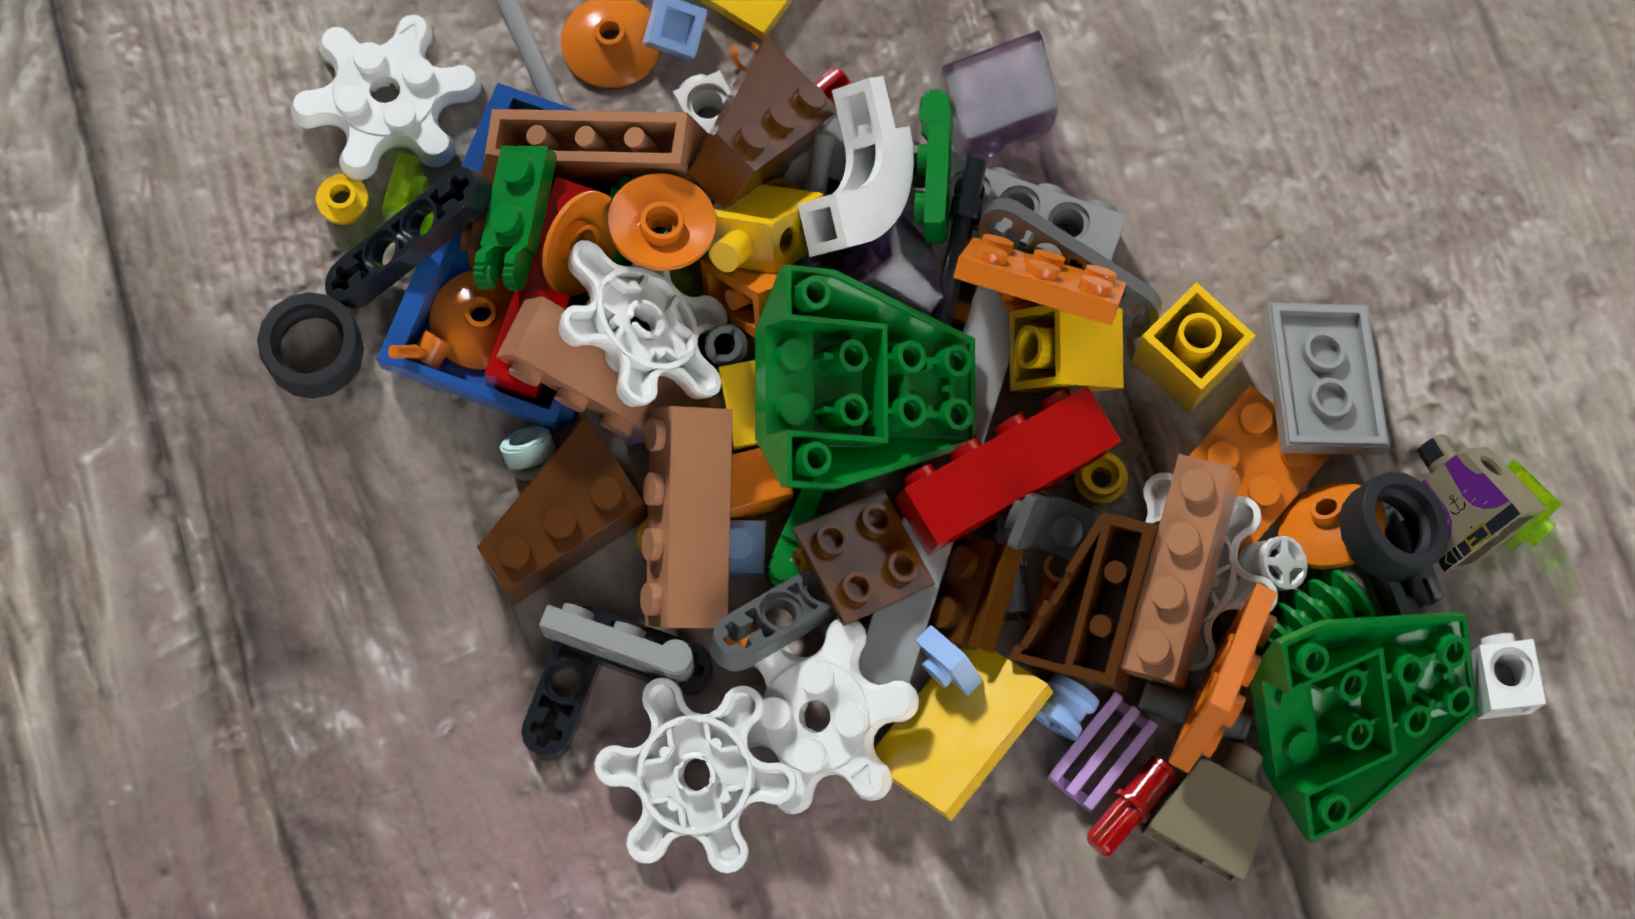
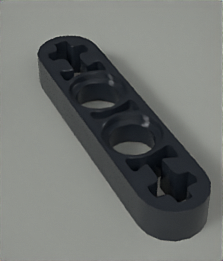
(455, 203)

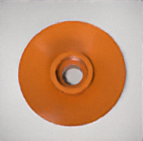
(605, 62)
(665, 203)
(579, 220)
(452, 320)
(1314, 524)

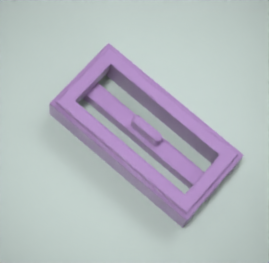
(1130, 716)

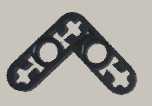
(589, 667)

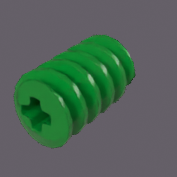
(1331, 598)

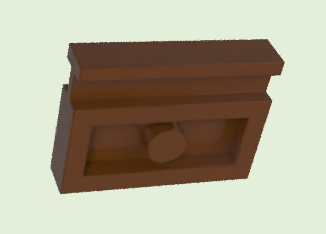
(975, 593)

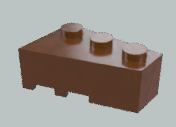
(760, 126)
(562, 516)
(1093, 607)

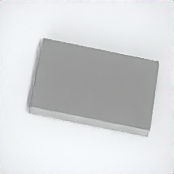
(1325, 379)

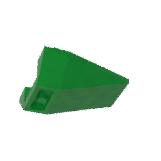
(855, 382)
(1357, 709)

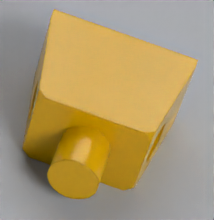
(761, 230)

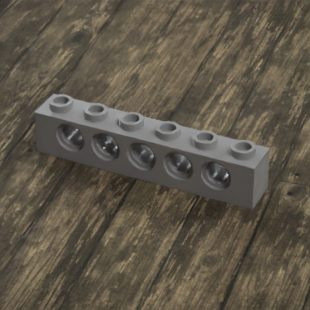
(1095, 220)

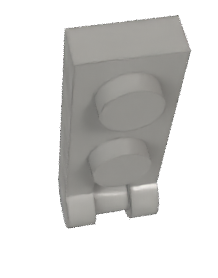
(619, 644)

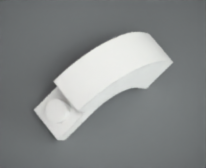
(874, 177)

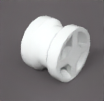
(1282, 555)

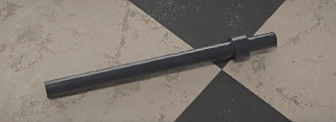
(965, 214)

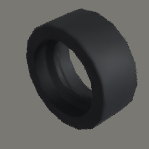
(292, 311)
(1418, 508)

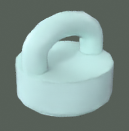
(527, 449)

